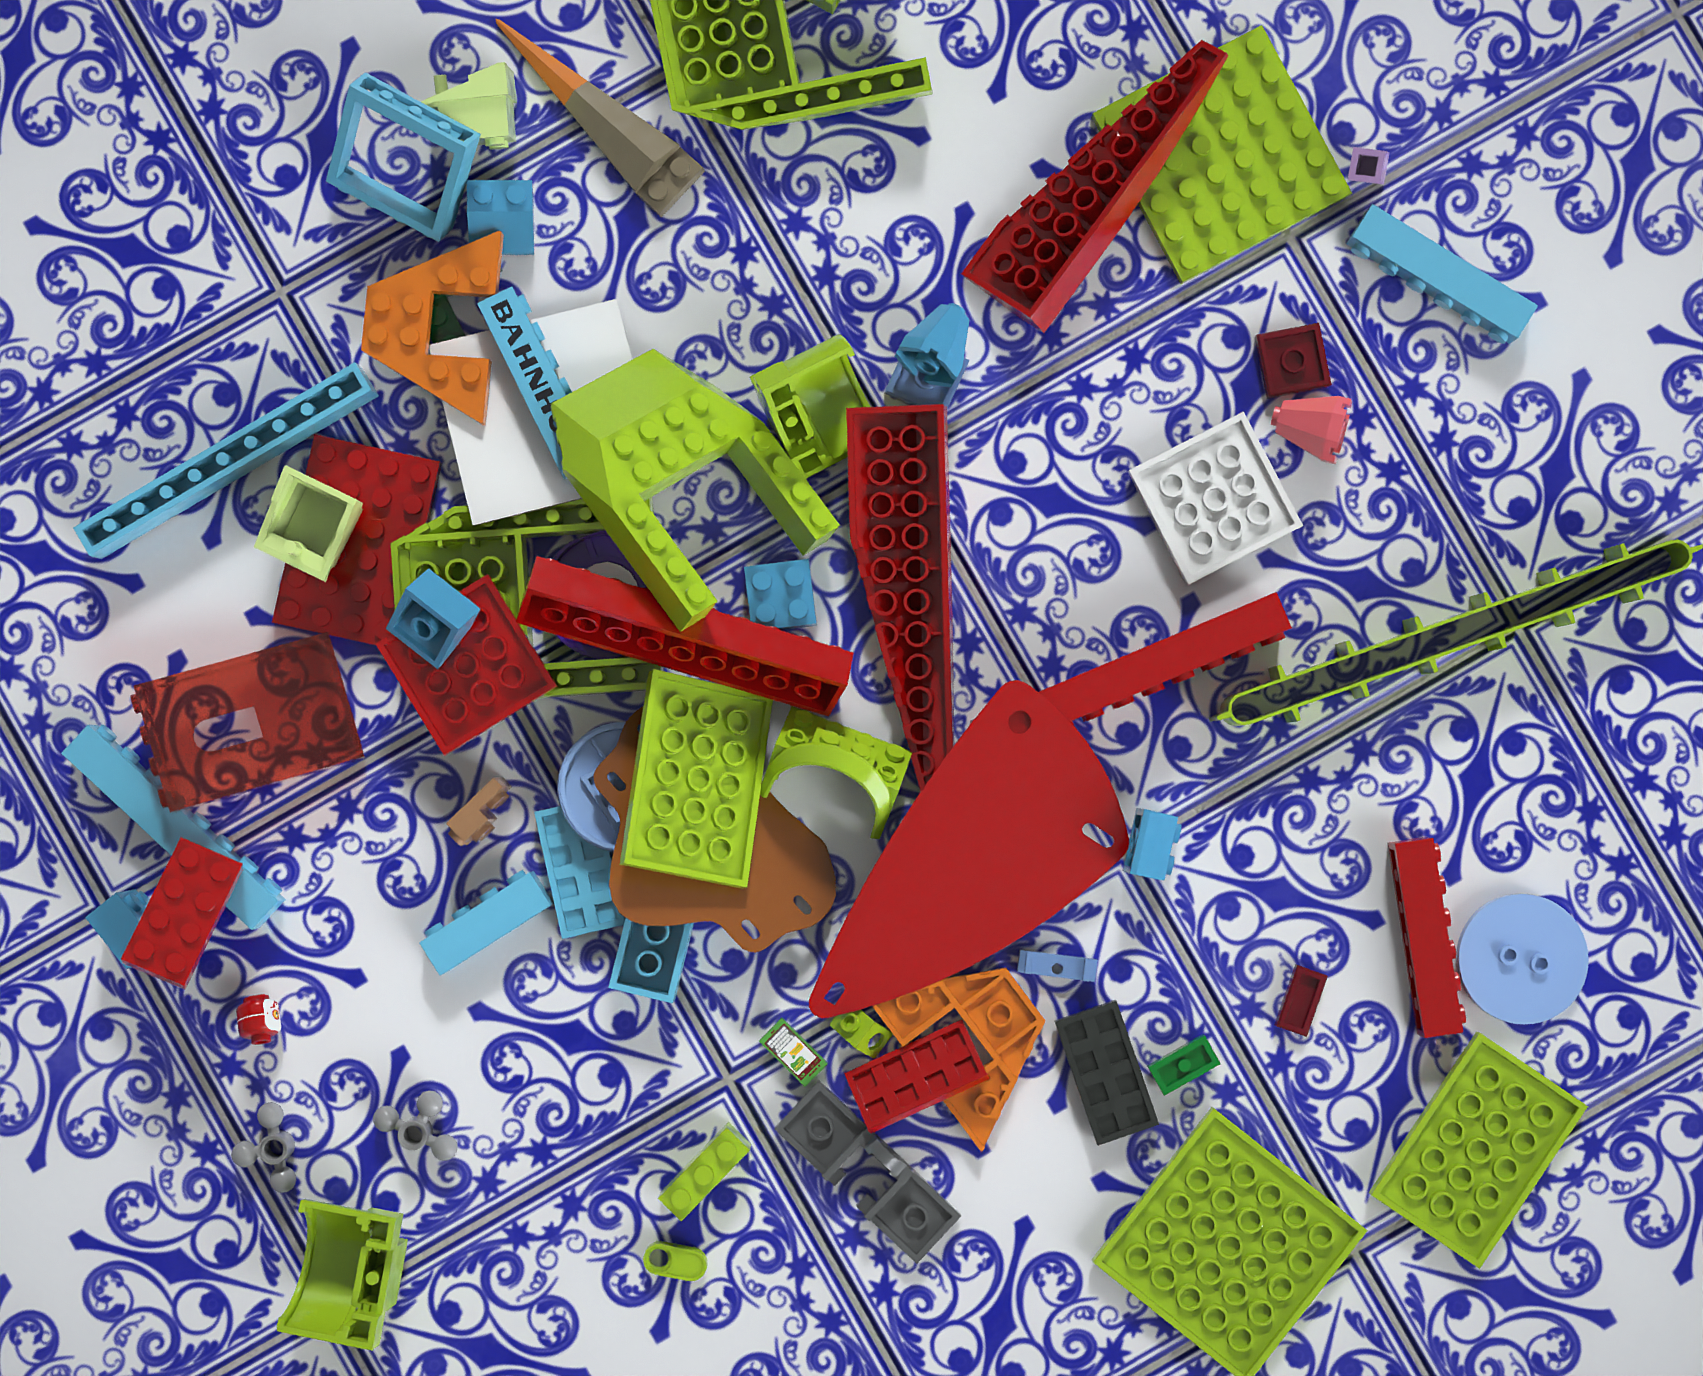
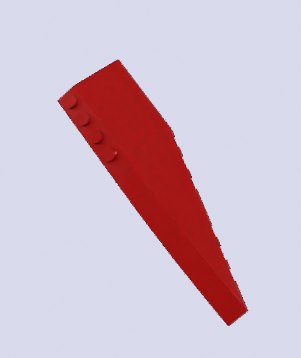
(905, 563)

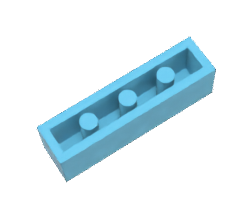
(486, 922)

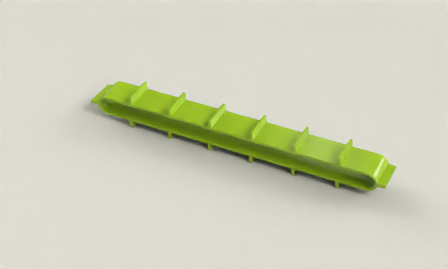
(1680, 556)

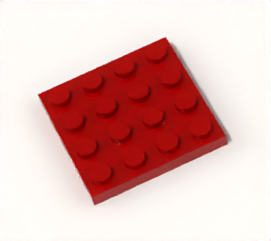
(483, 678)

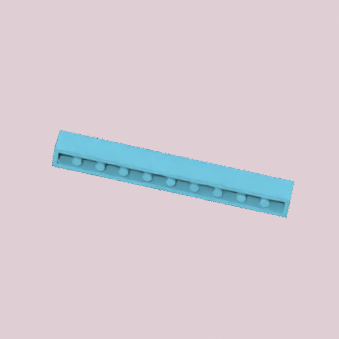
(226, 461)

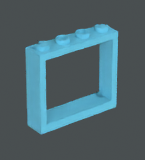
(424, 122)

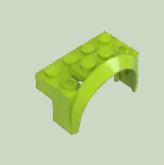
(826, 743)

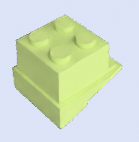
(481, 104)
(307, 523)

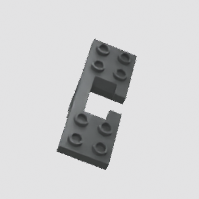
(830, 1132)

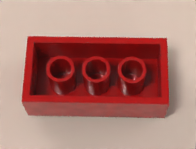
(182, 913)

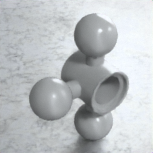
(428, 1104)
(246, 1153)

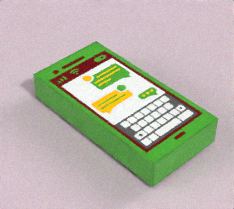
(793, 1052)

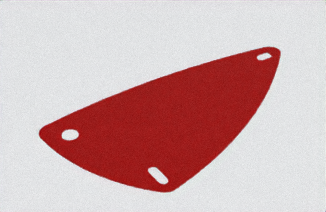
(977, 856)

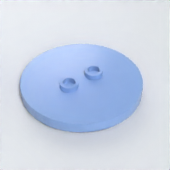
(579, 798)
(1522, 958)

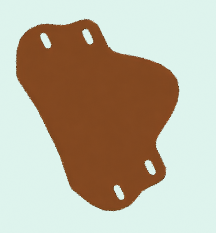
(783, 864)

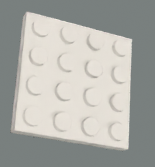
(1215, 498)

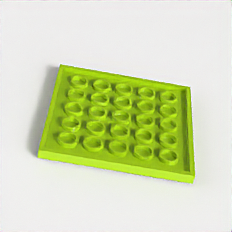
(1241, 166)
(1229, 1245)

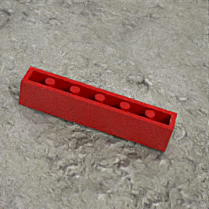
(1426, 937)

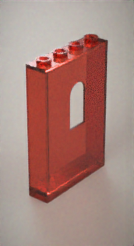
(297, 706)

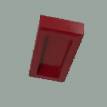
(1301, 1000)

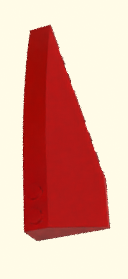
(1062, 231)

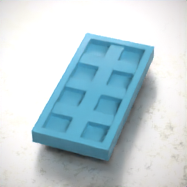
(576, 877)

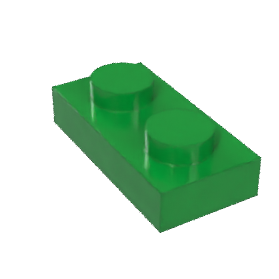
(1183, 1064)

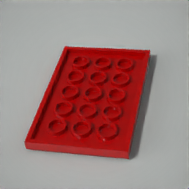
(359, 590)

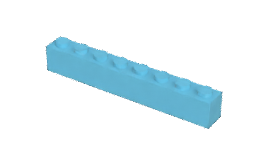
(136, 792)

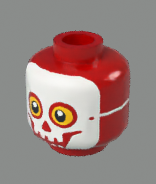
(258, 1019)

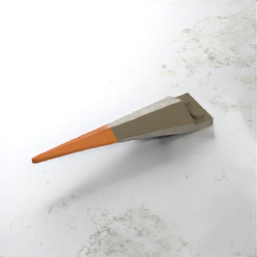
(639, 152)

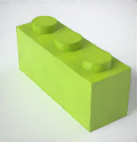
(704, 1171)

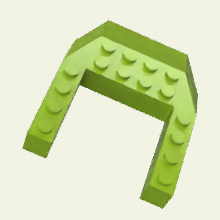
(740, 67)
(653, 428)
(499, 548)

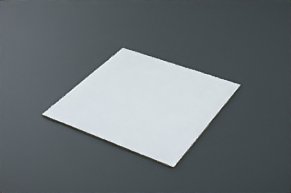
(507, 461)

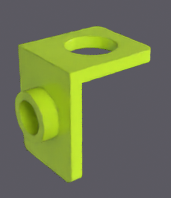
(858, 1029)

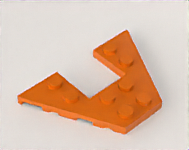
(401, 316)
(998, 1017)

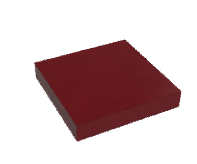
(1293, 360)

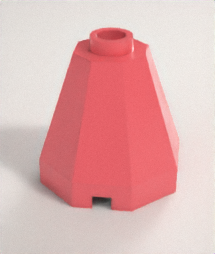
(1314, 424)

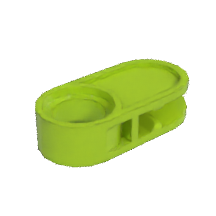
(683, 1261)

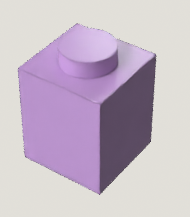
(1368, 165)

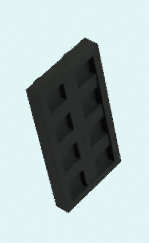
(1106, 1072)

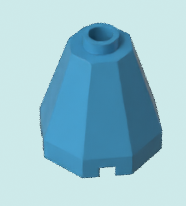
(936, 345)

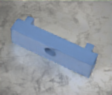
(1072, 966)

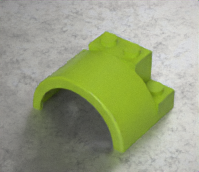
(810, 399)
(346, 1275)

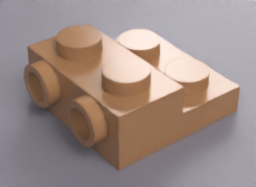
(475, 819)

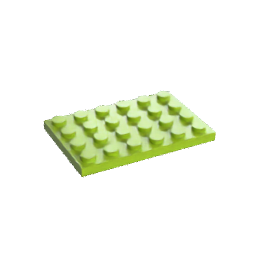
(696, 780)
(1478, 1149)

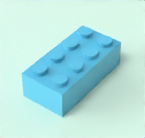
(651, 960)

